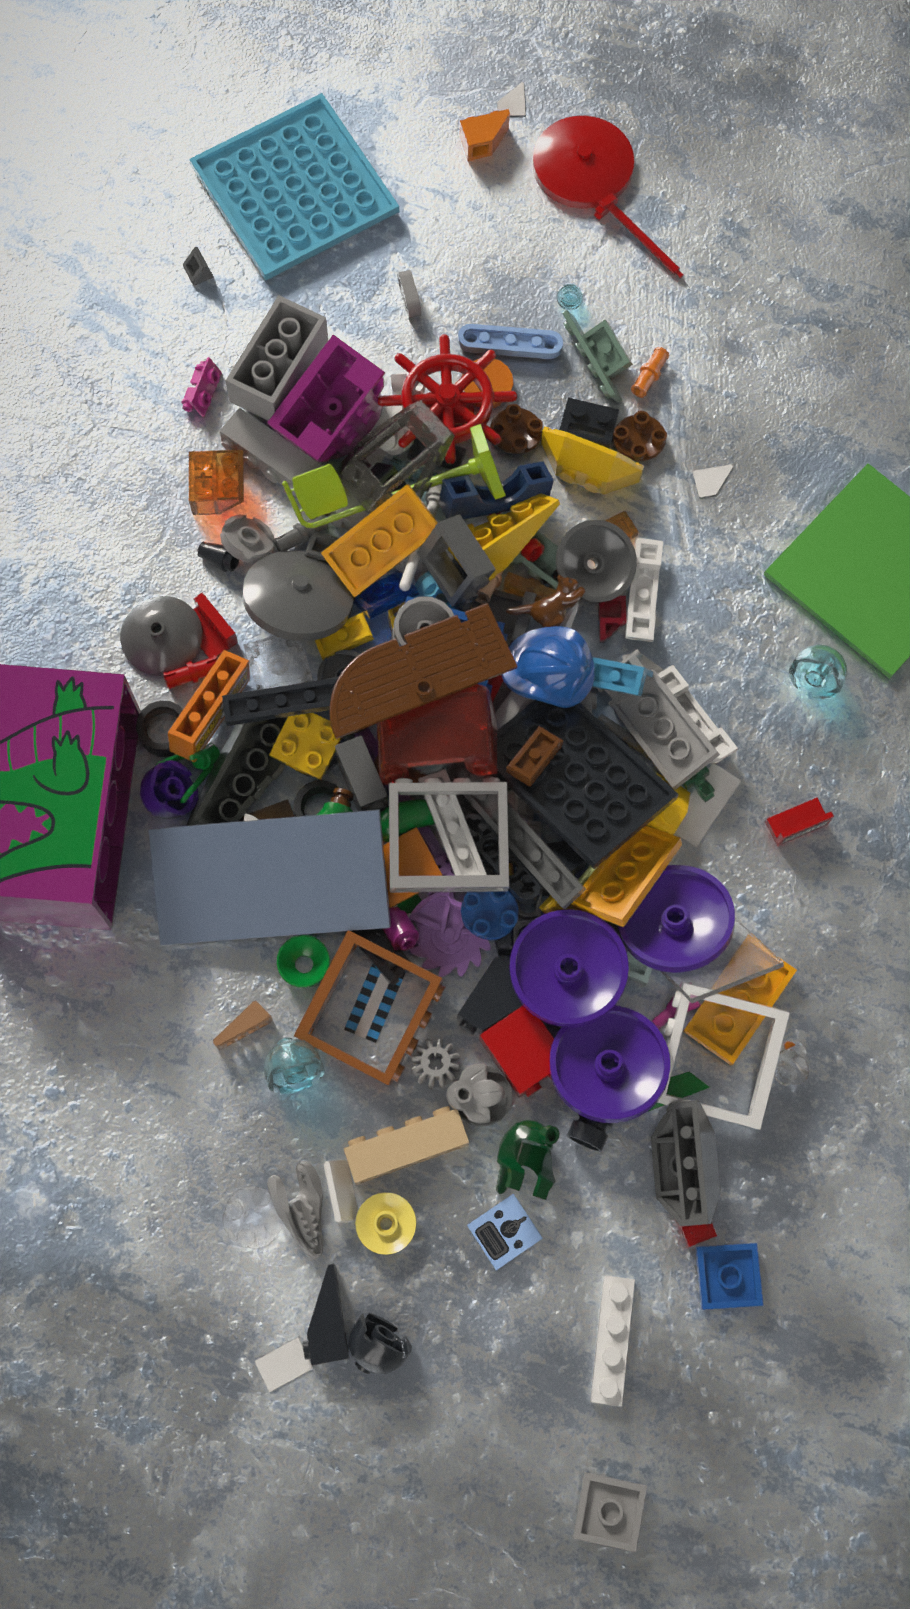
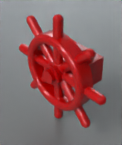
(449, 400)

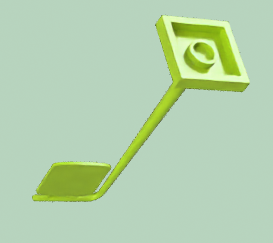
(323, 492)

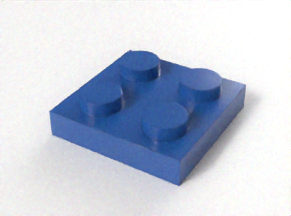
(729, 1276)

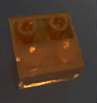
(215, 481)

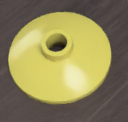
(374, 1211)

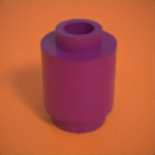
(402, 931)

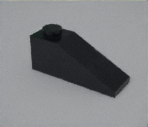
(326, 1329)

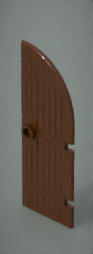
(427, 668)

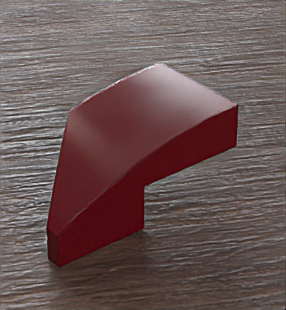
(611, 617)

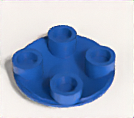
(489, 913)

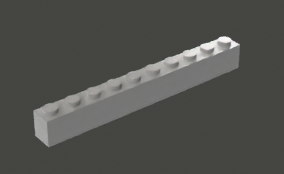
(284, 461)

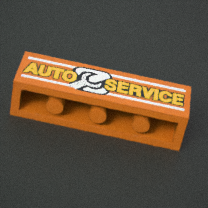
(205, 708)

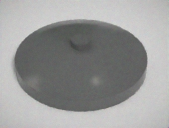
(296, 596)

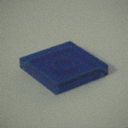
(383, 595)

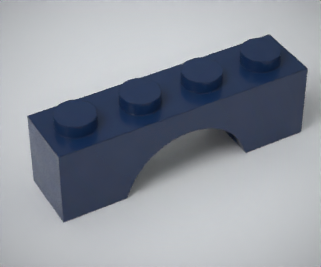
(469, 500)

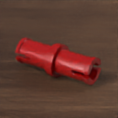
(189, 673)

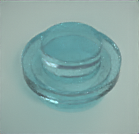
(569, 297)

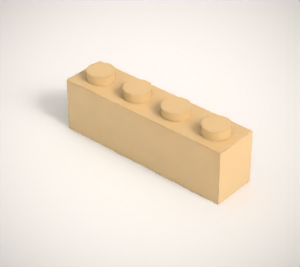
(405, 1146)

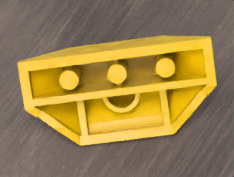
(588, 463)

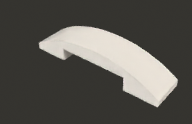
(643, 591)
(716, 736)

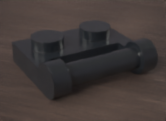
(590, 418)

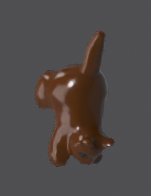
(551, 609)

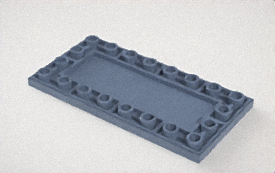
(270, 877)

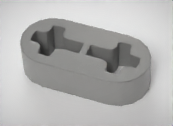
(409, 293)

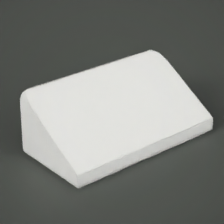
(341, 1191)

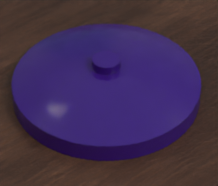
(681, 921)
(569, 968)
(611, 1066)

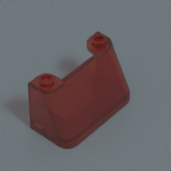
(441, 732)

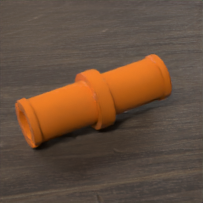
(650, 372)

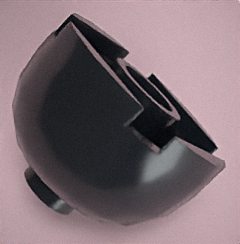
(376, 1346)

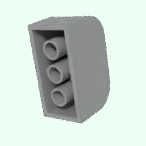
(276, 357)

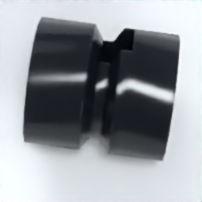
(589, 1133)

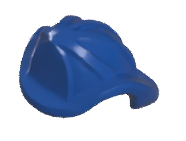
(551, 666)

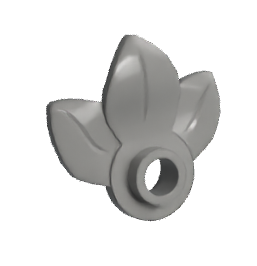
(479, 1091)

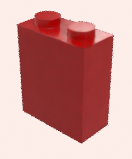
(520, 1050)

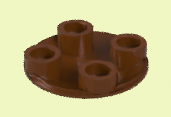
(518, 429)
(639, 437)

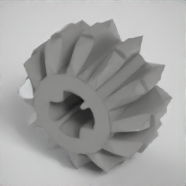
(446, 1064)

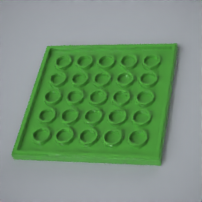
(856, 569)

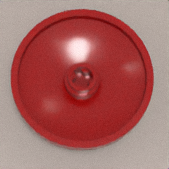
(582, 161)

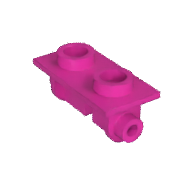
(205, 378)

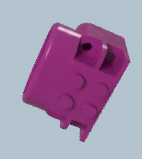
(331, 403)

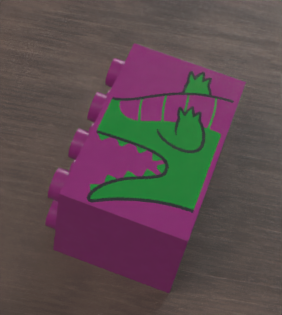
(63, 793)

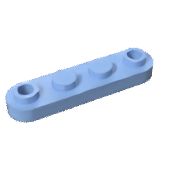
(510, 341)

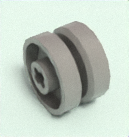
(418, 614)

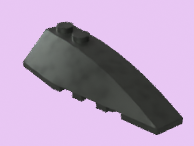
(239, 773)

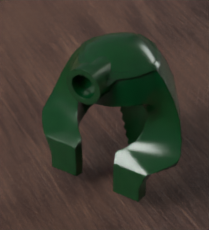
(527, 1145)

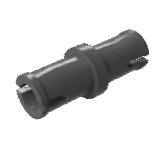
(297, 535)

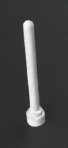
(432, 500)

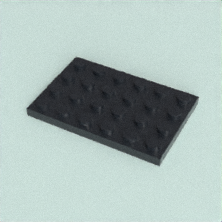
(592, 788)

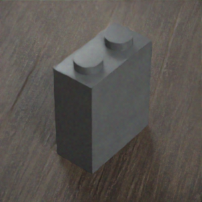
(361, 775)

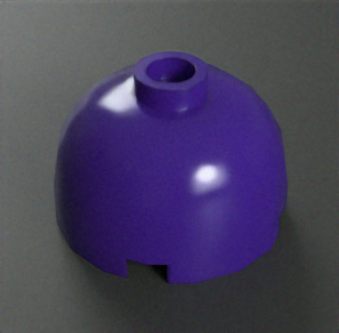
(163, 789)

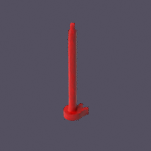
(608, 205)

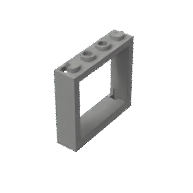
(458, 883)

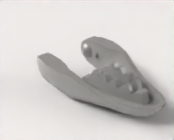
(303, 1213)

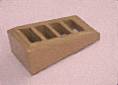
(246, 1023)

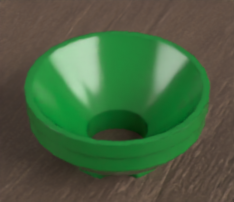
(299, 947)

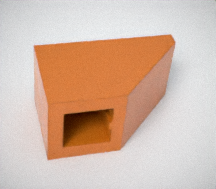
(483, 133)

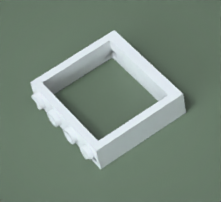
(768, 1063)

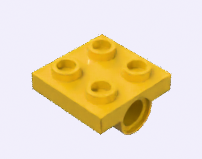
(306, 744)

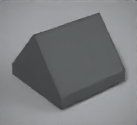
(197, 268)

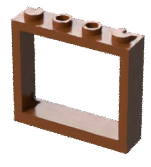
(326, 988)

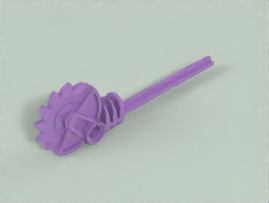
(441, 931)

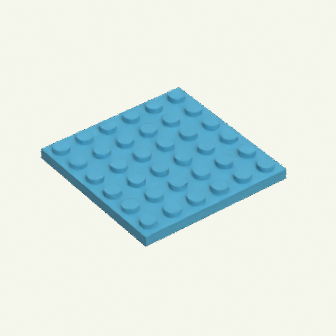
(294, 186)

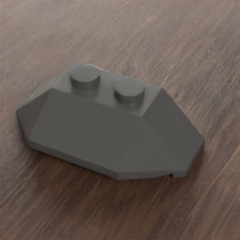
(686, 1164)

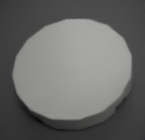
(247, 538)

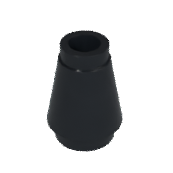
(217, 556)

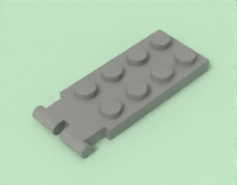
(663, 728)

